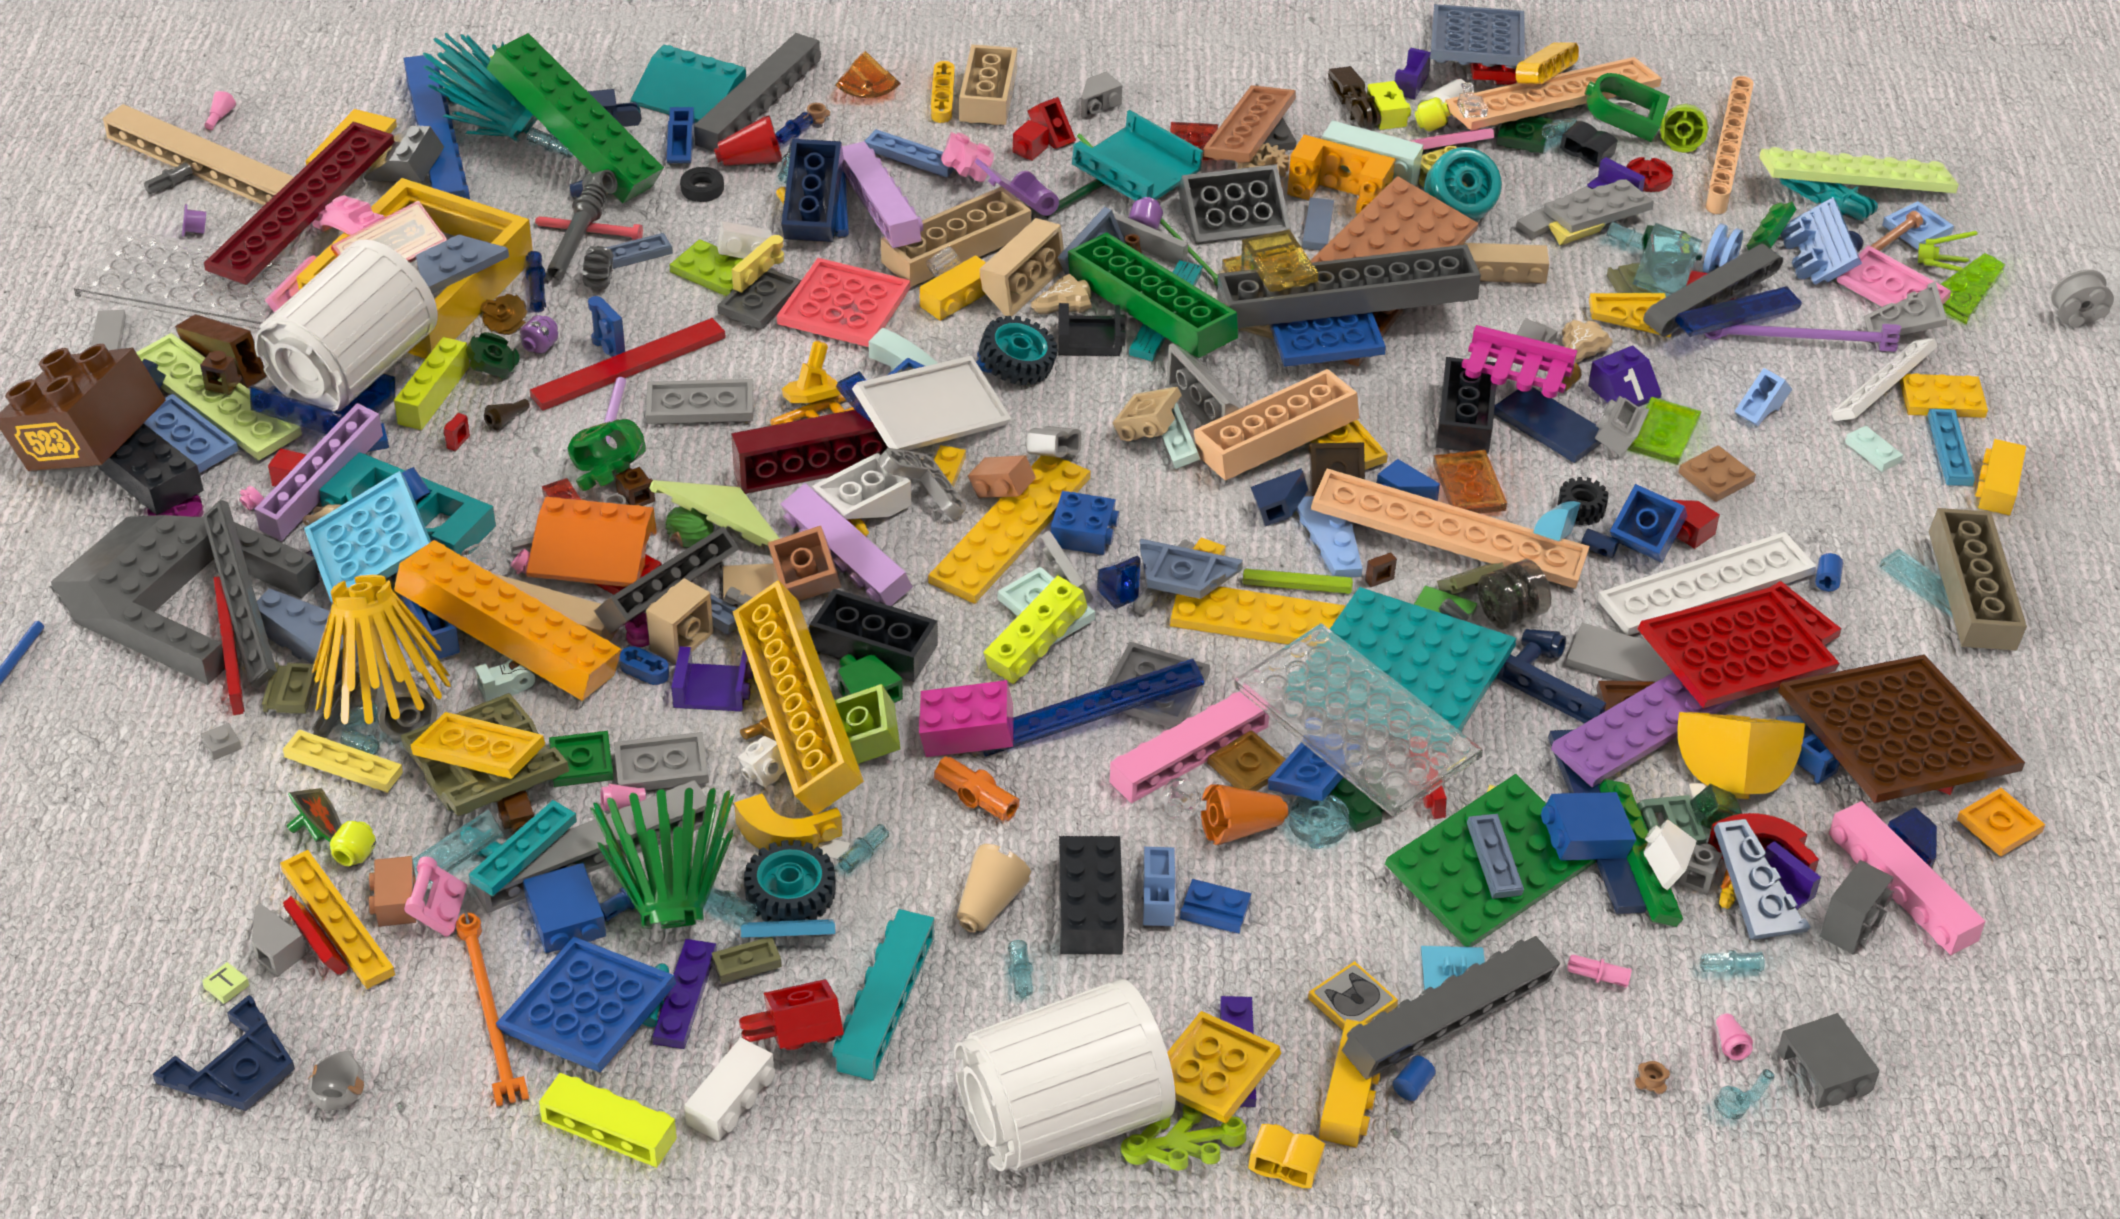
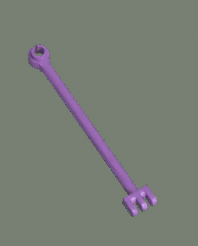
(1887, 337)

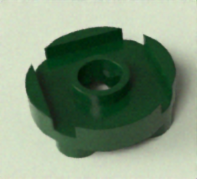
(500, 364)

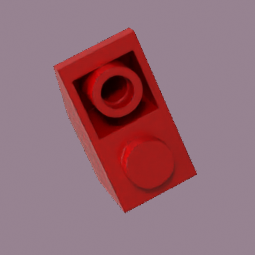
(1699, 524)

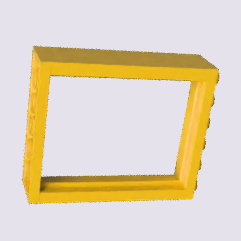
(459, 302)

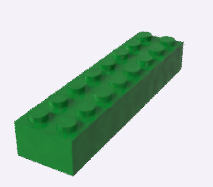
(574, 116)
(1153, 295)

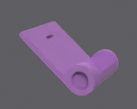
(1026, 188)

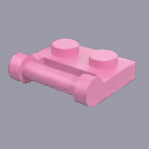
(443, 901)

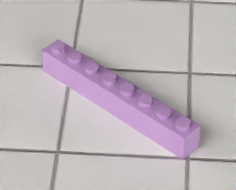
(881, 195)

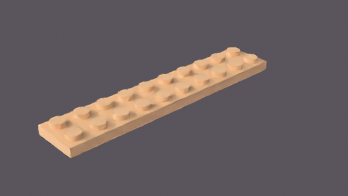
(1557, 93)
(1446, 526)

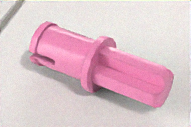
(1599, 970)

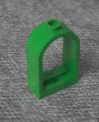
(1621, 117)

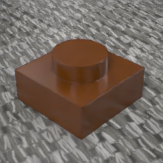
(1380, 569)

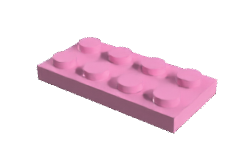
(1885, 279)

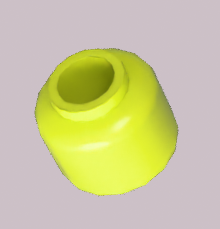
(1432, 114)
(352, 843)

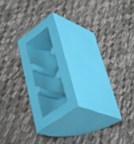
(1558, 522)

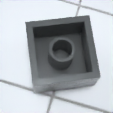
(1857, 907)

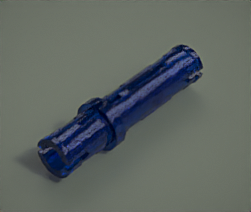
(535, 274)

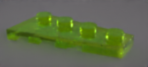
(1971, 286)

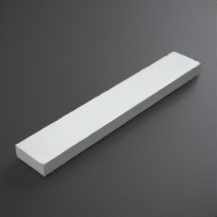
(1884, 379)

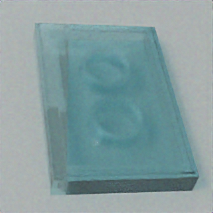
(1667, 260)

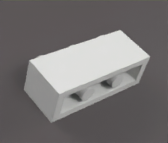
(729, 1089)

